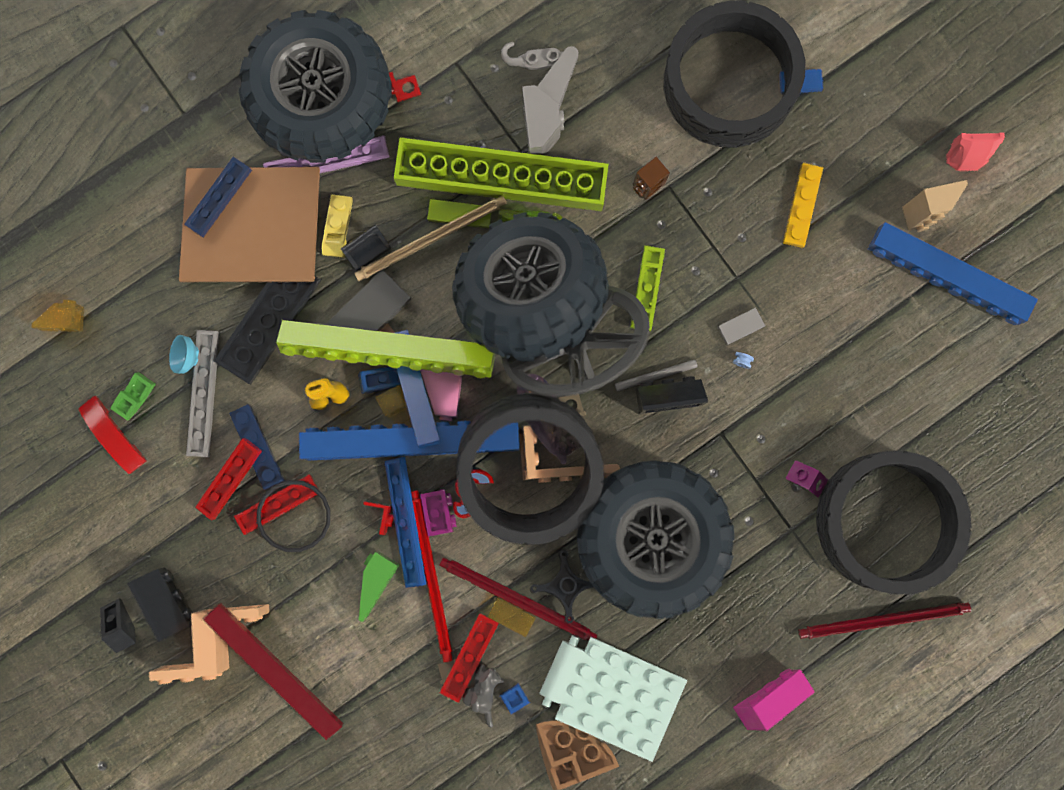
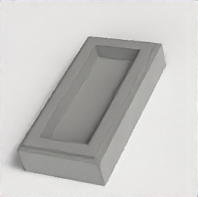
(741, 326)

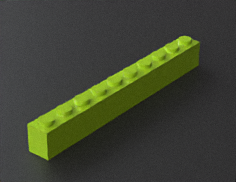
(385, 349)

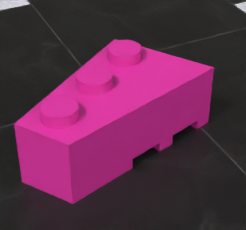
(774, 700)

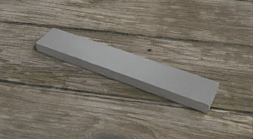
(203, 394)

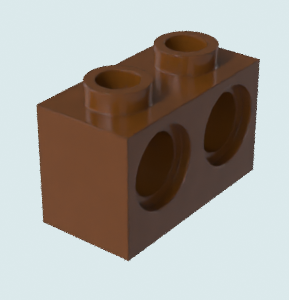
(650, 178)

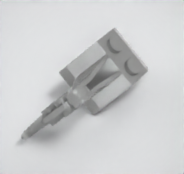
(543, 101)

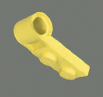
(336, 225)

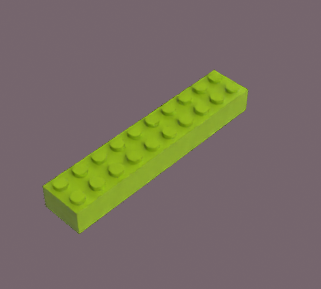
(501, 173)

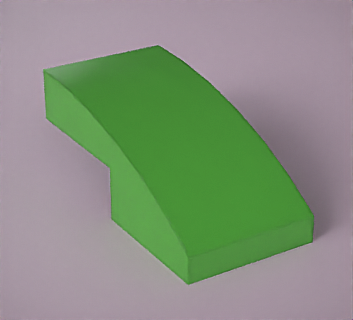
(133, 396)

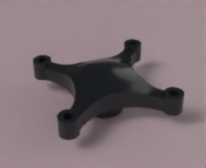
(564, 586)

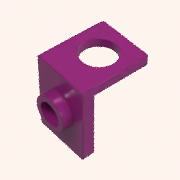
(807, 478)

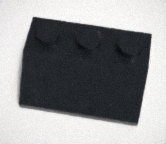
(671, 395)
(161, 603)

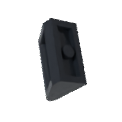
(366, 248)

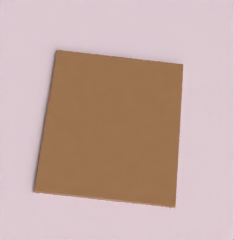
(262, 231)

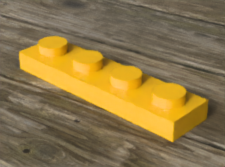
(802, 205)

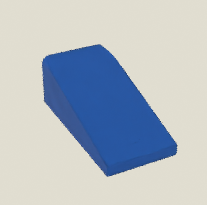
(378, 379)

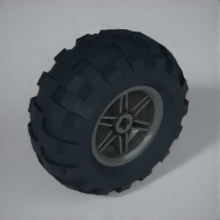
(316, 42)
(552, 281)
(698, 560)

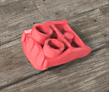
(973, 151)

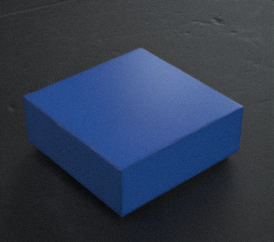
(514, 698)

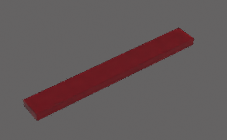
(272, 671)

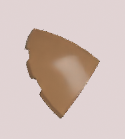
(572, 754)

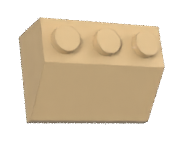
(932, 205)

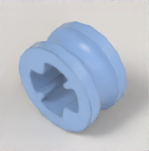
(743, 360)

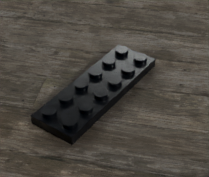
(259, 329)

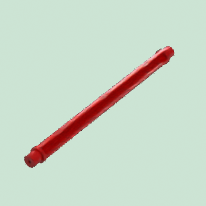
(431, 580)

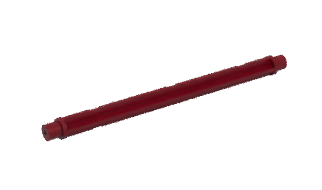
(516, 599)
(884, 620)

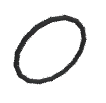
(293, 482)

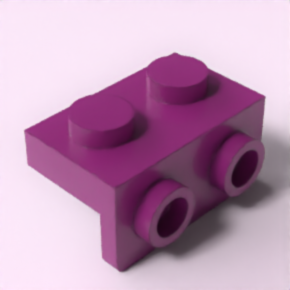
(437, 512)

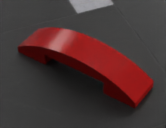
(110, 435)

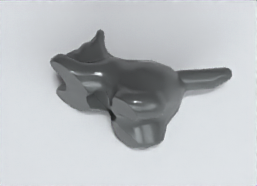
(481, 695)

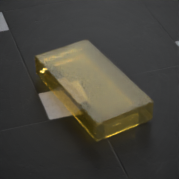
(511, 617)

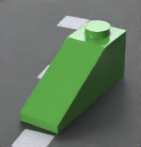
(375, 579)

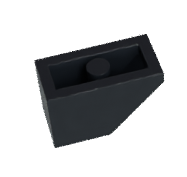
(117, 626)

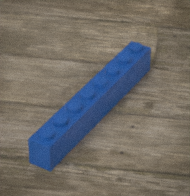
(952, 274)

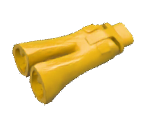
(320, 390)

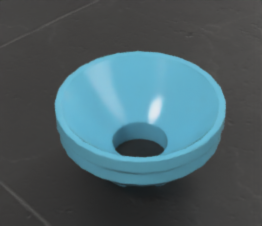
(183, 354)

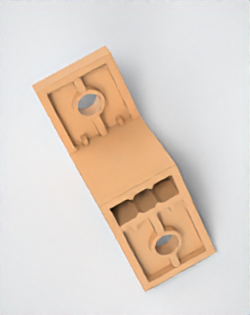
(209, 648)

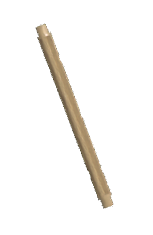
(430, 238)

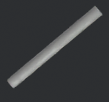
(656, 375)

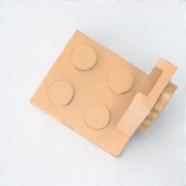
(530, 459)

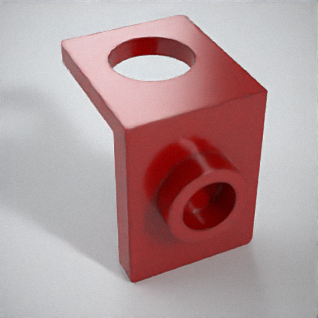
(396, 87)
(387, 518)

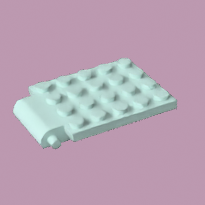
(612, 695)

